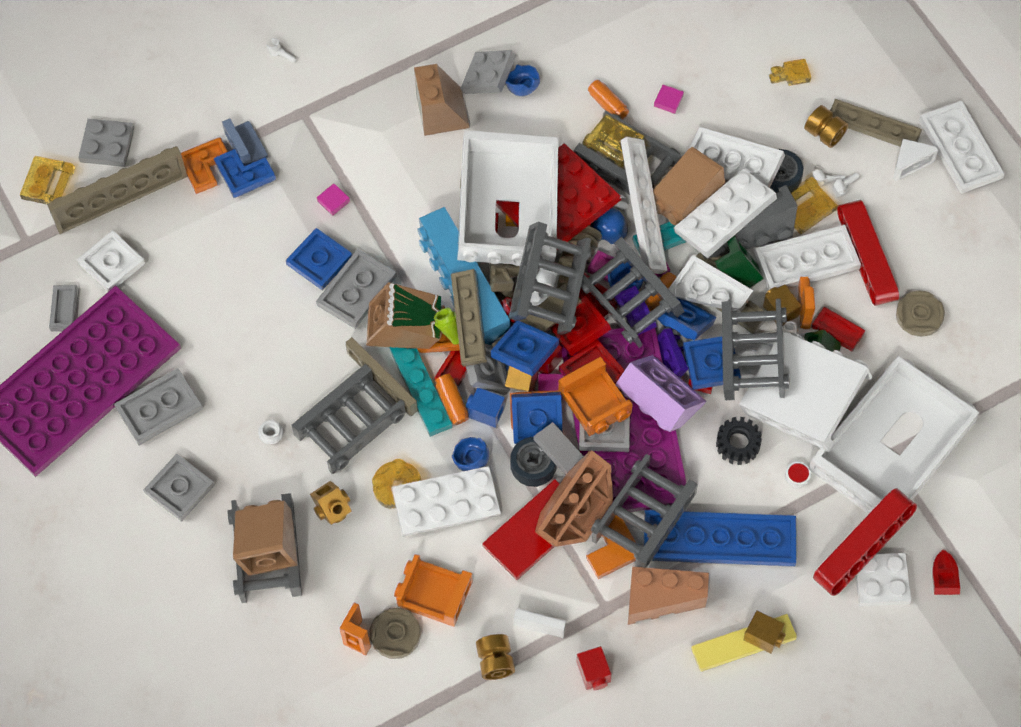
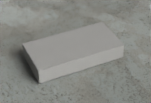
(63, 307)
(558, 448)

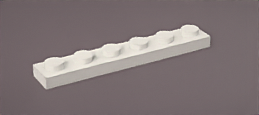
(643, 204)

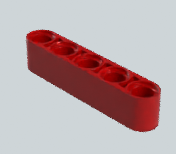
(874, 266)
(865, 542)

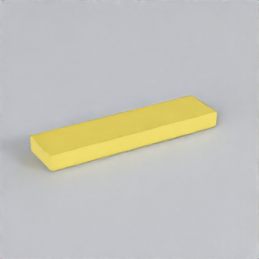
(733, 647)

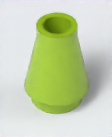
(446, 322)

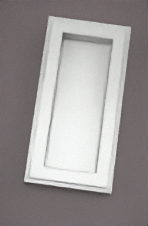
(539, 623)

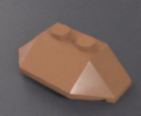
(577, 502)

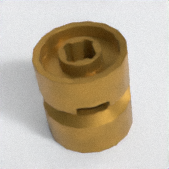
(824, 125)
(494, 652)

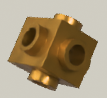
(331, 503)

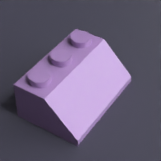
(659, 393)

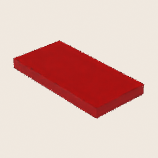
(516, 542)

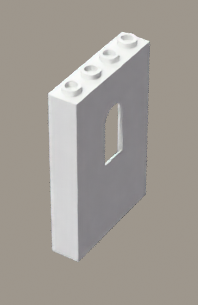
(506, 170)
(867, 468)

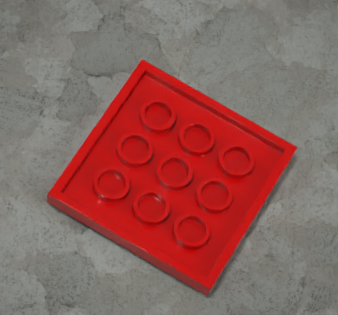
(580, 196)

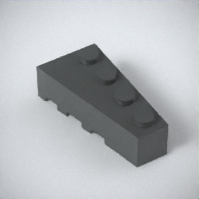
(769, 226)

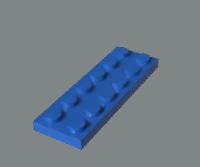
(728, 539)

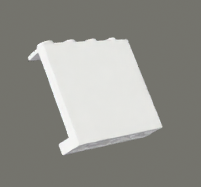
(818, 391)

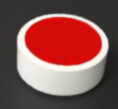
(797, 474)

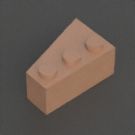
(665, 592)

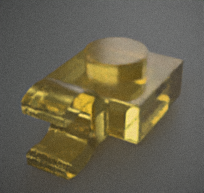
(793, 72)

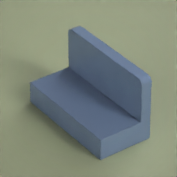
(244, 141)

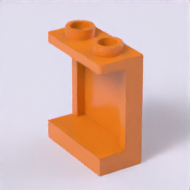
(594, 397)
(433, 591)

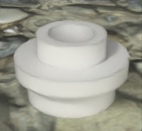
(267, 426)

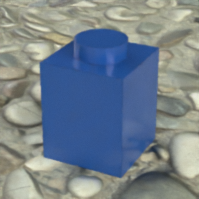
(485, 407)

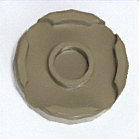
(920, 313)
(395, 633)

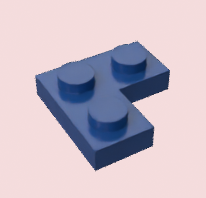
(243, 178)

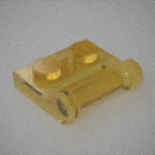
(611, 132)
(40, 178)
(813, 209)

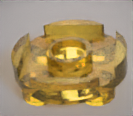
(392, 471)

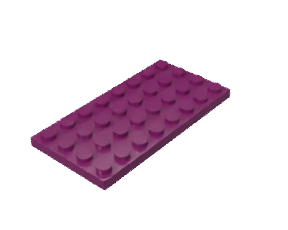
(79, 379)
(644, 432)

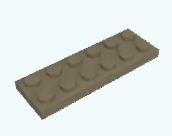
(117, 189)

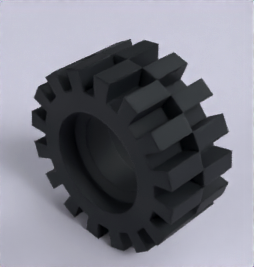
(738, 427)

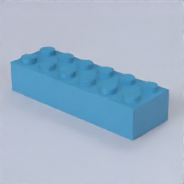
(440, 240)

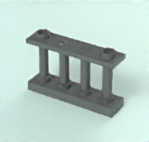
(616, 175)
(527, 281)
(653, 287)
(733, 361)
(344, 396)
(656, 533)
(289, 580)

